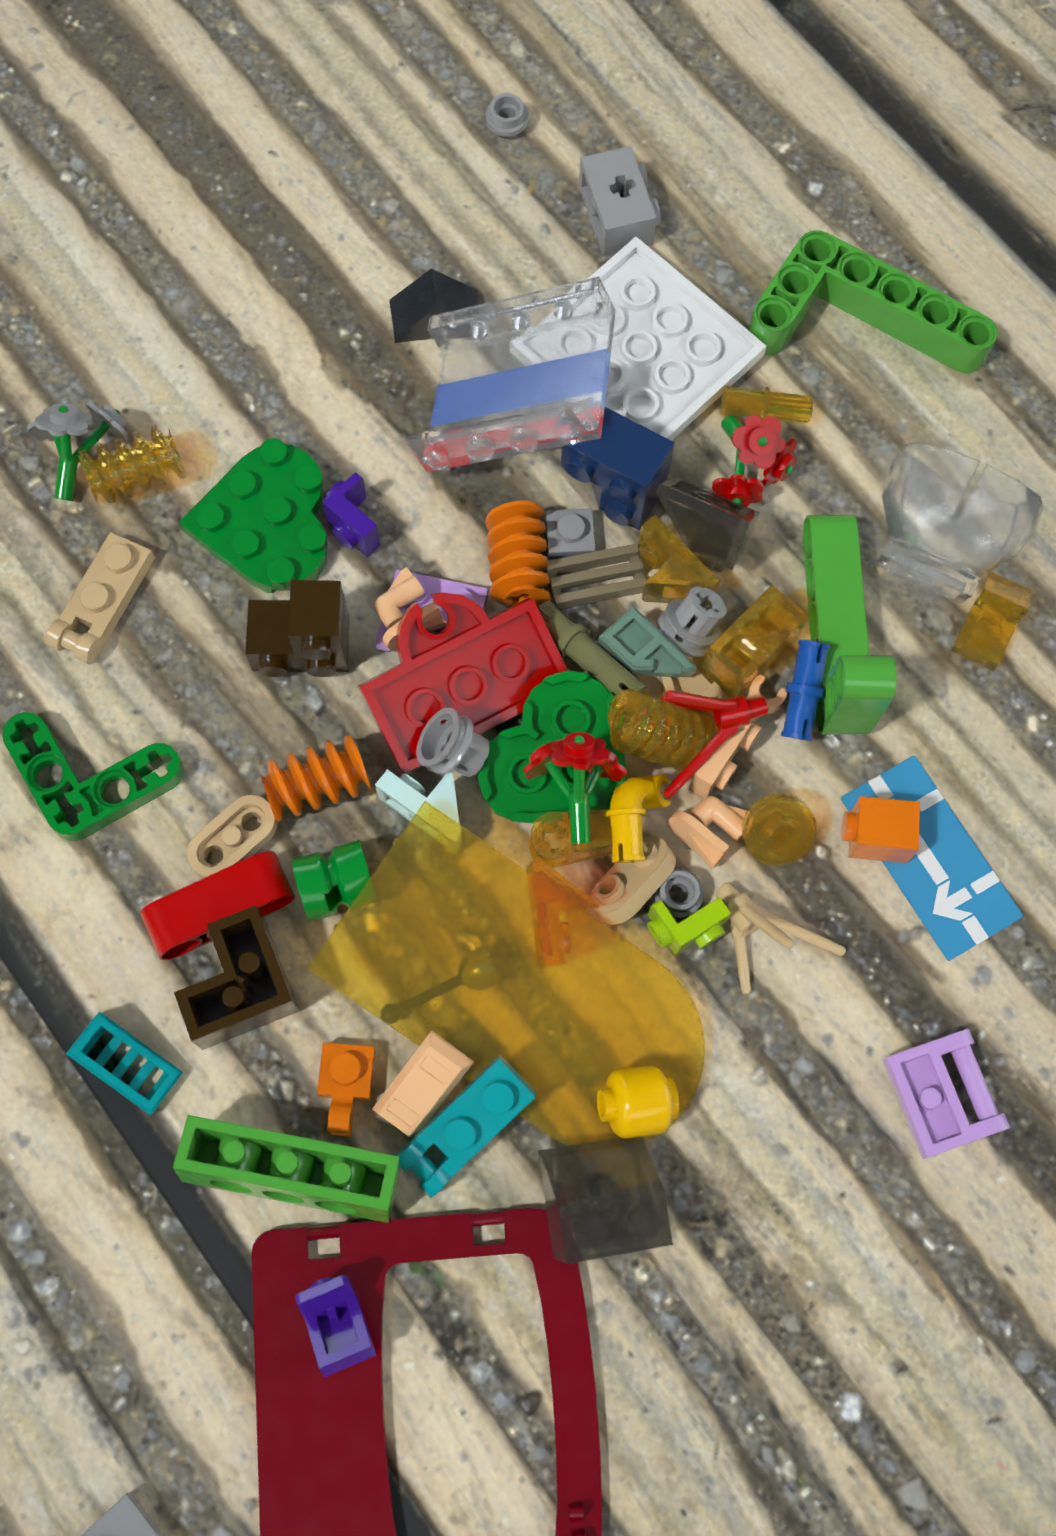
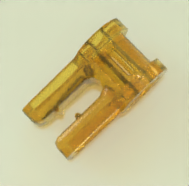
(570, 853)

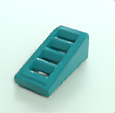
(91, 1035)

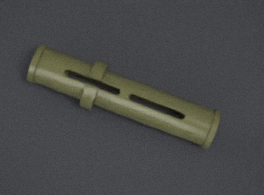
(575, 643)

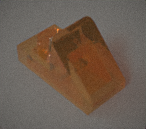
(550, 896)

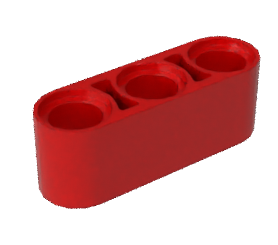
(181, 918)

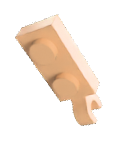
(718, 767)

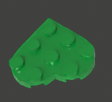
(265, 517)
(554, 709)

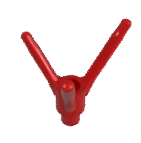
(728, 716)

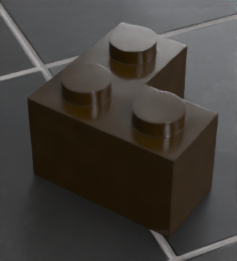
(301, 632)
(249, 990)

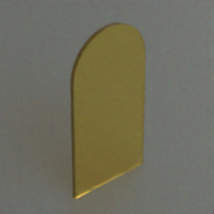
(452, 950)

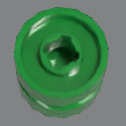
(331, 880)

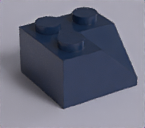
(622, 468)

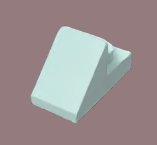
(407, 795)

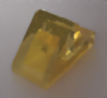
(677, 564)
(992, 620)

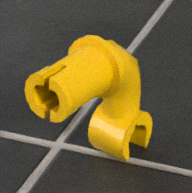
(626, 814)

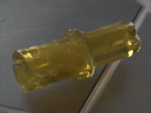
(766, 403)

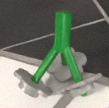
(65, 420)

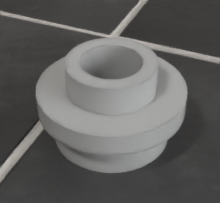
(506, 115)
(690, 884)

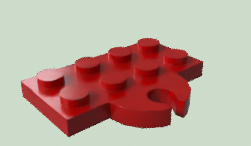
(472, 666)

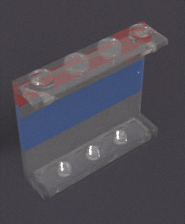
(519, 375)

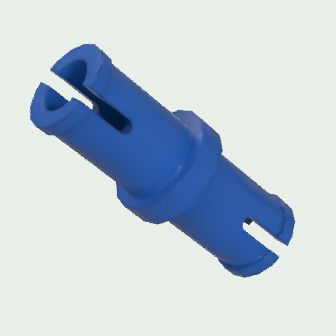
(805, 690)

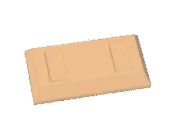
(422, 1085)

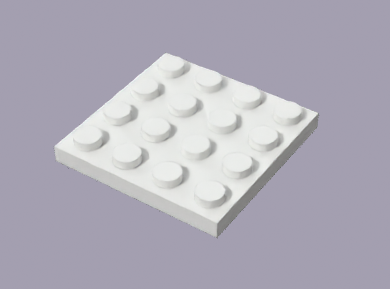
(668, 343)

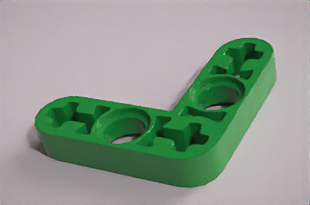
(88, 794)

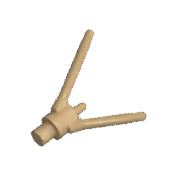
(748, 916)

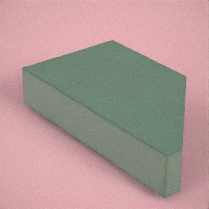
(643, 648)

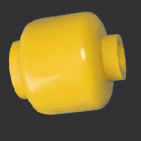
(638, 1102)

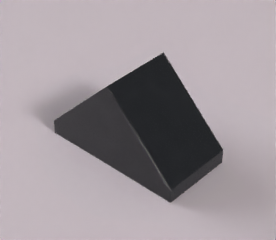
(426, 297)

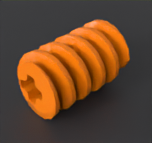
(516, 553)
(314, 778)

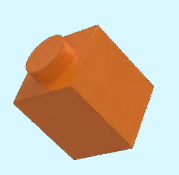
(882, 829)

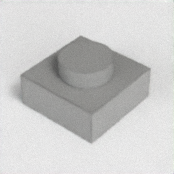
(569, 532)

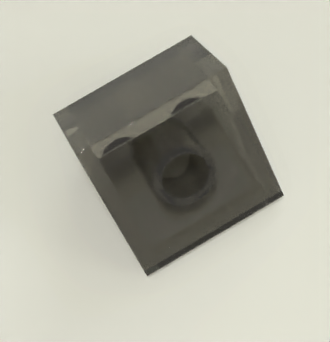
(603, 1199)

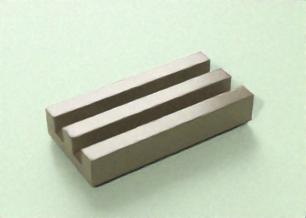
(594, 560)

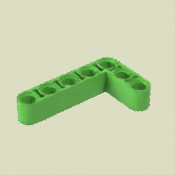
(869, 301)
(855, 683)

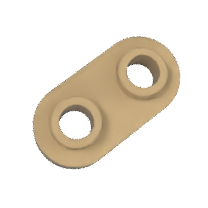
(228, 835)
(631, 885)

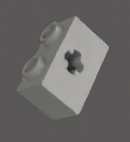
(618, 199)

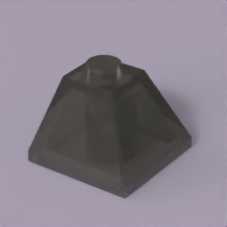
(708, 522)

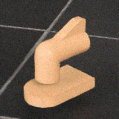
(401, 593)
(693, 830)

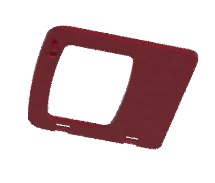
(327, 1435)

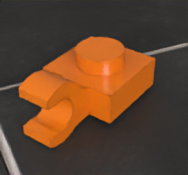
(345, 1077)

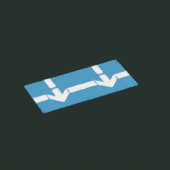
(948, 876)

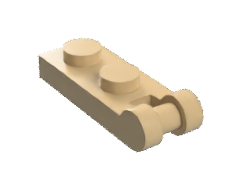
(100, 598)

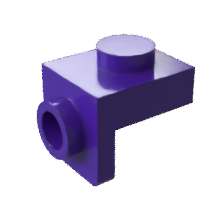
(348, 522)
(335, 1324)

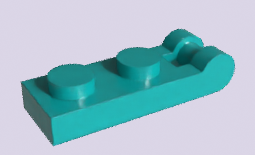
(467, 1124)

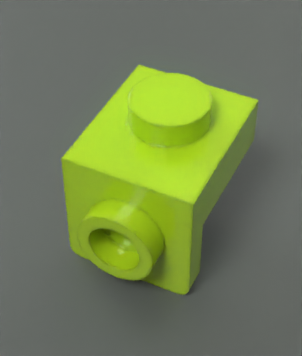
(699, 928)

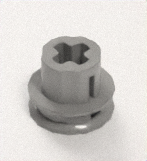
(704, 628)
(451, 744)

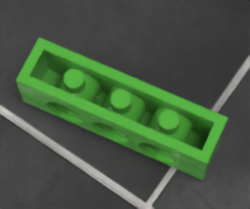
(287, 1168)

